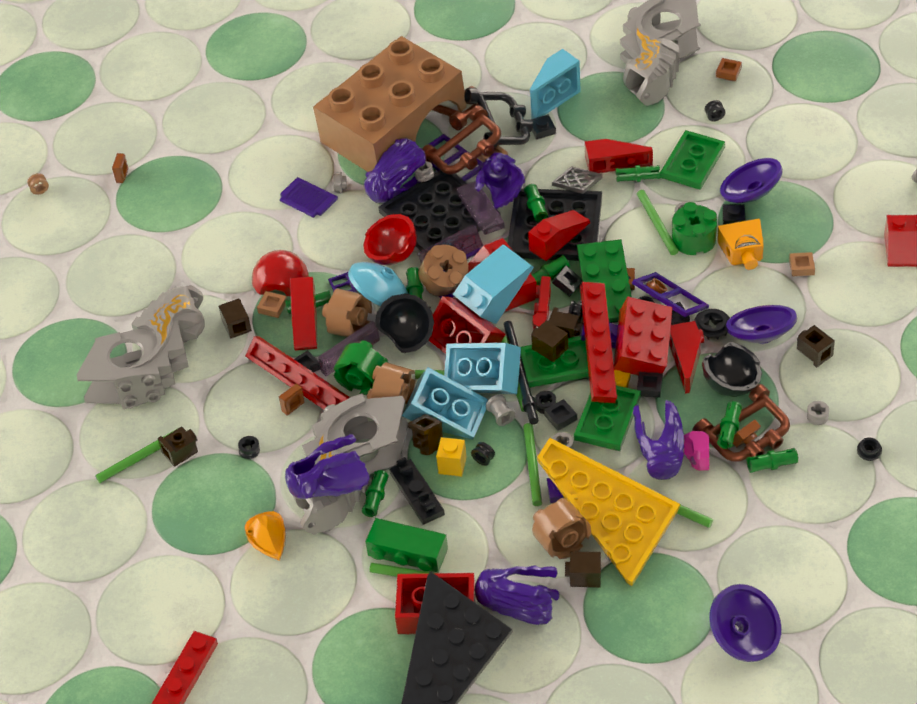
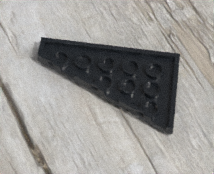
(450, 645)

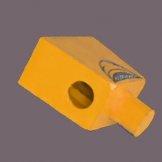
(742, 242)

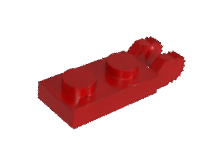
(541, 309)

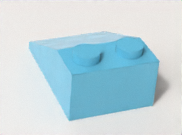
(555, 83)
(493, 283)
(484, 366)
(448, 402)

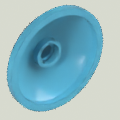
(375, 281)

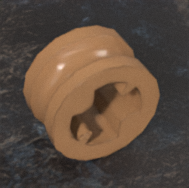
(36, 179)

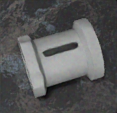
(499, 408)

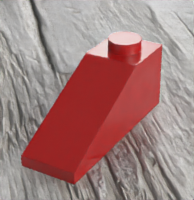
(609, 154)
(555, 232)
(686, 349)

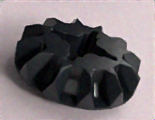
(717, 317)

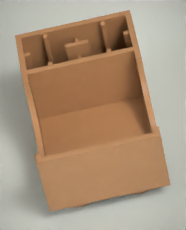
(386, 102)

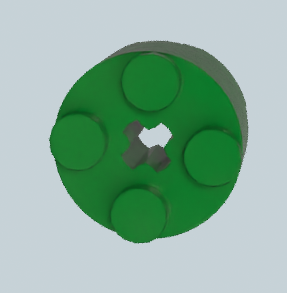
(694, 229)
(357, 365)

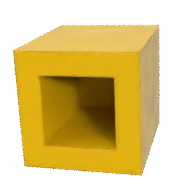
(451, 456)

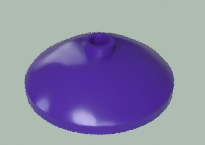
(751, 180)
(762, 323)
(755, 618)

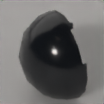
(405, 321)
(732, 370)

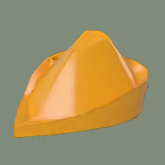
(267, 533)

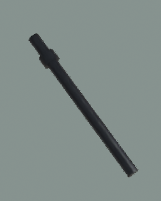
(528, 402)

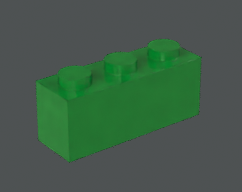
(406, 545)

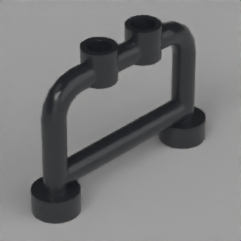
(517, 111)

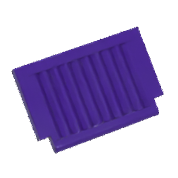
(307, 197)

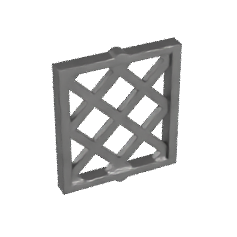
(558, 182)

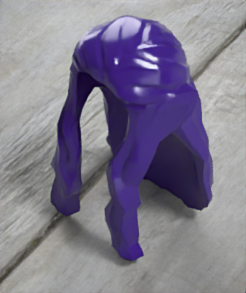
(393, 170)
(501, 177)
(667, 452)
(330, 476)
(516, 599)

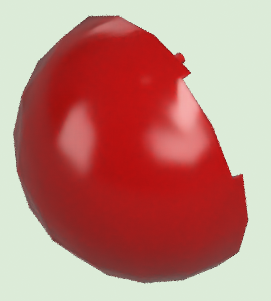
(390, 240)
(275, 270)

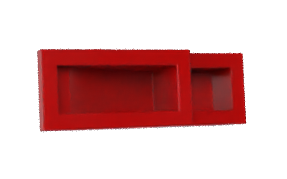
(303, 313)

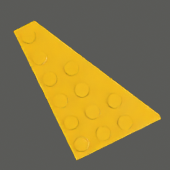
(621, 512)

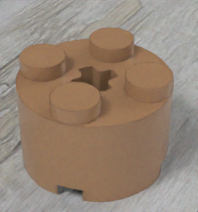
(443, 258)
(346, 312)
(392, 381)
(560, 528)

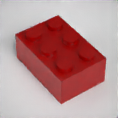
(642, 337)
(411, 591)

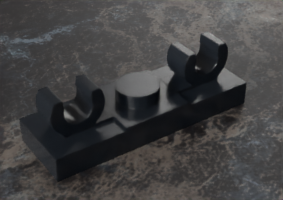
(416, 491)

